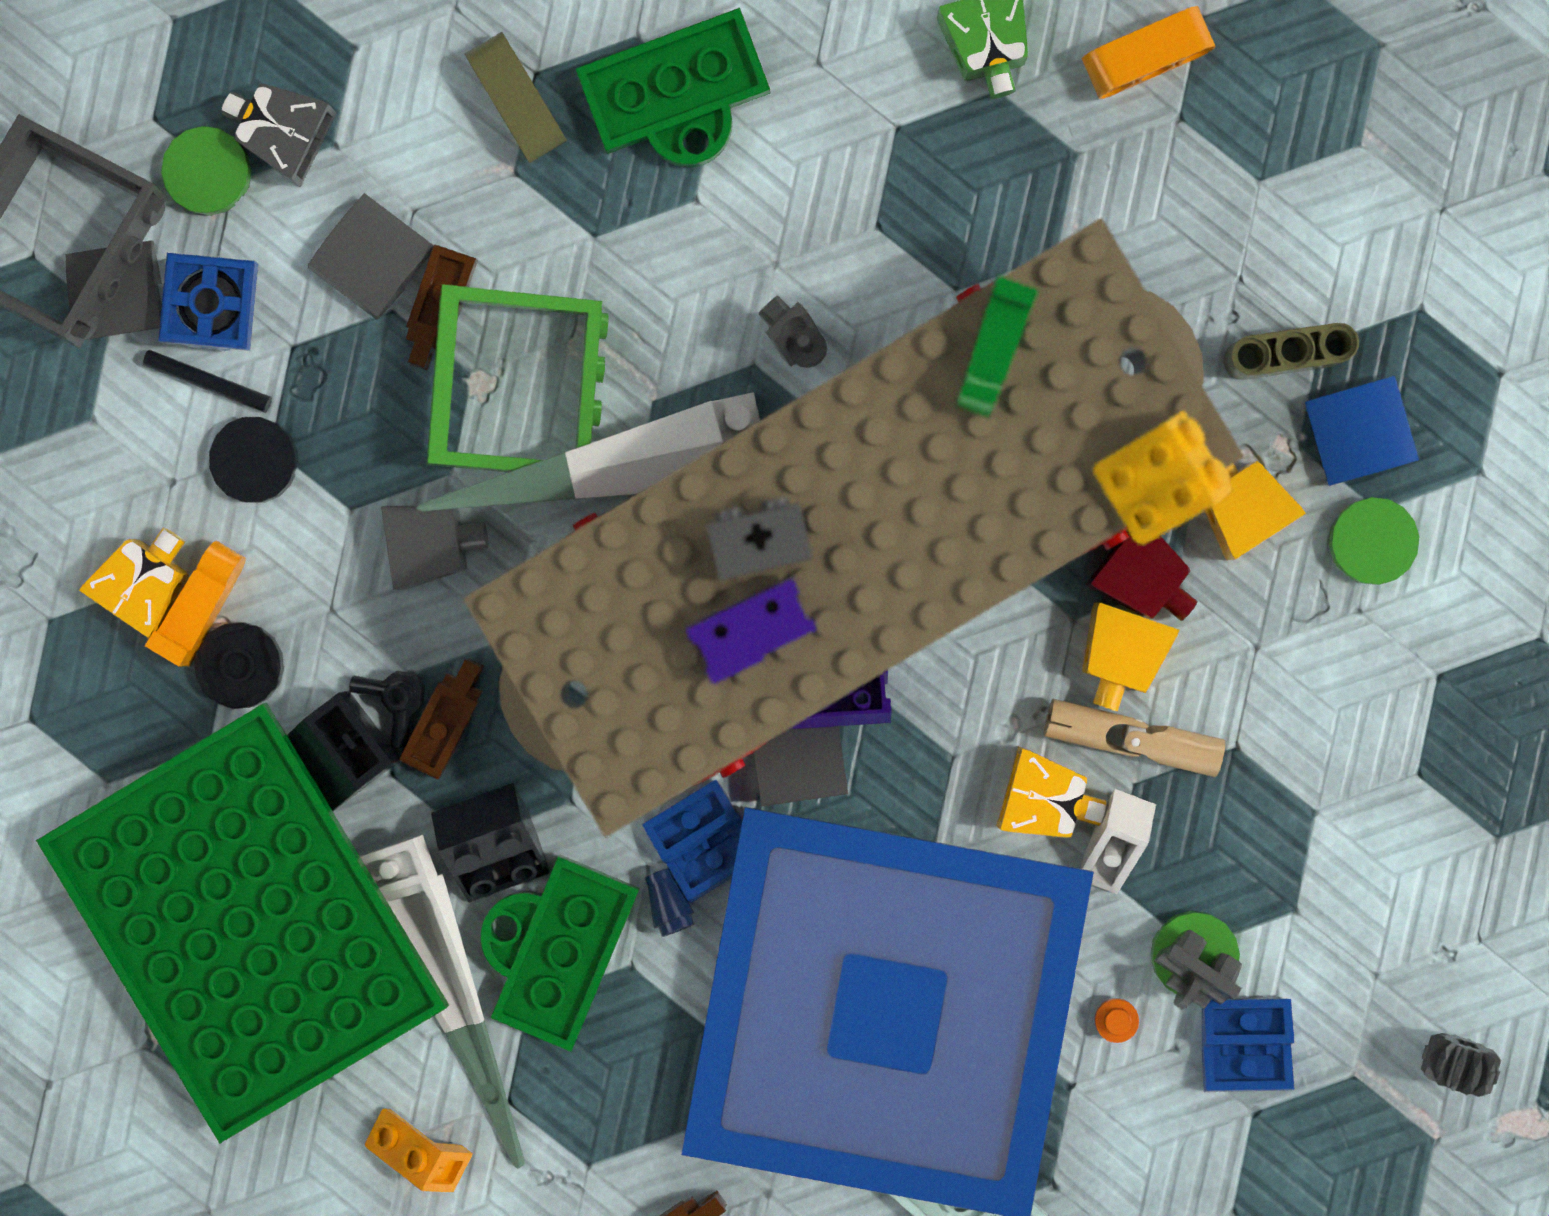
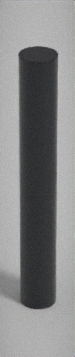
(207, 381)

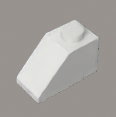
(1118, 840)

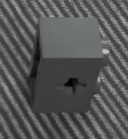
(786, 547)

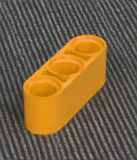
(1148, 52)

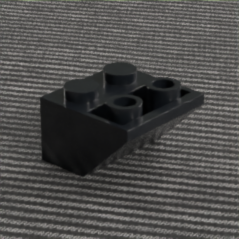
(342, 748)
(489, 843)

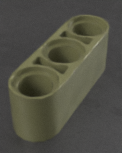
(515, 97)
(1310, 344)

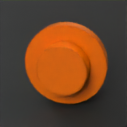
(1116, 1020)

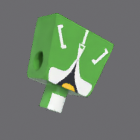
(986, 40)

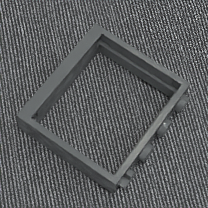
(17, 156)

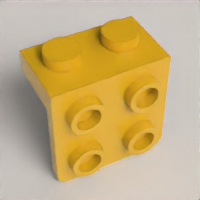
(1163, 478)

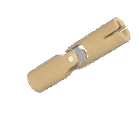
(1159, 743)

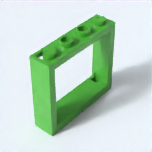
(592, 370)

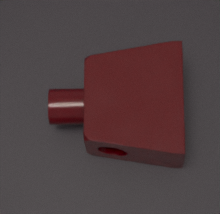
(1144, 578)

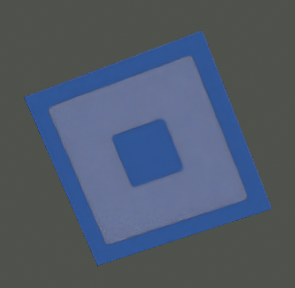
(887, 1013)

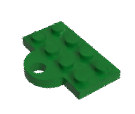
(676, 88)
(557, 950)

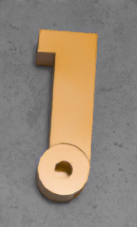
(197, 605)

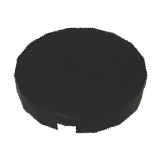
(253, 460)
(239, 665)

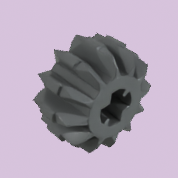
(1460, 1064)

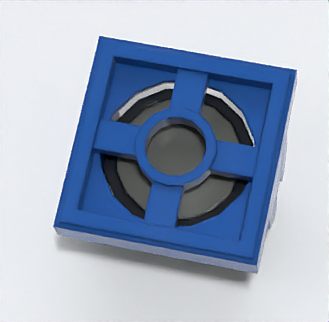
(212, 302)

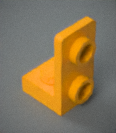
(415, 1156)

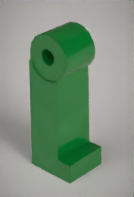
(995, 345)

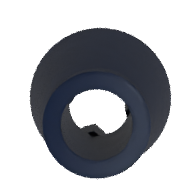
(668, 904)

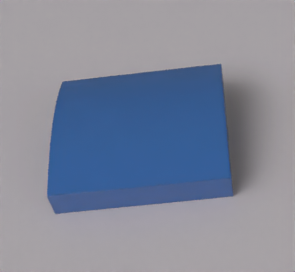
(1362, 430)
(698, 840)
(1247, 1045)

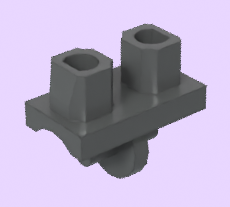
(793, 333)
(1195, 979)

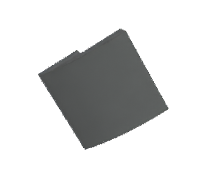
(370, 256)
(138, 299)
(801, 766)

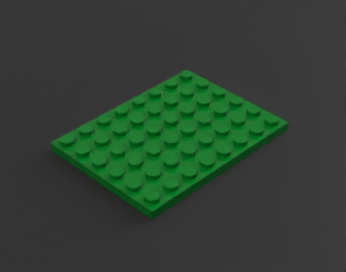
(242, 922)

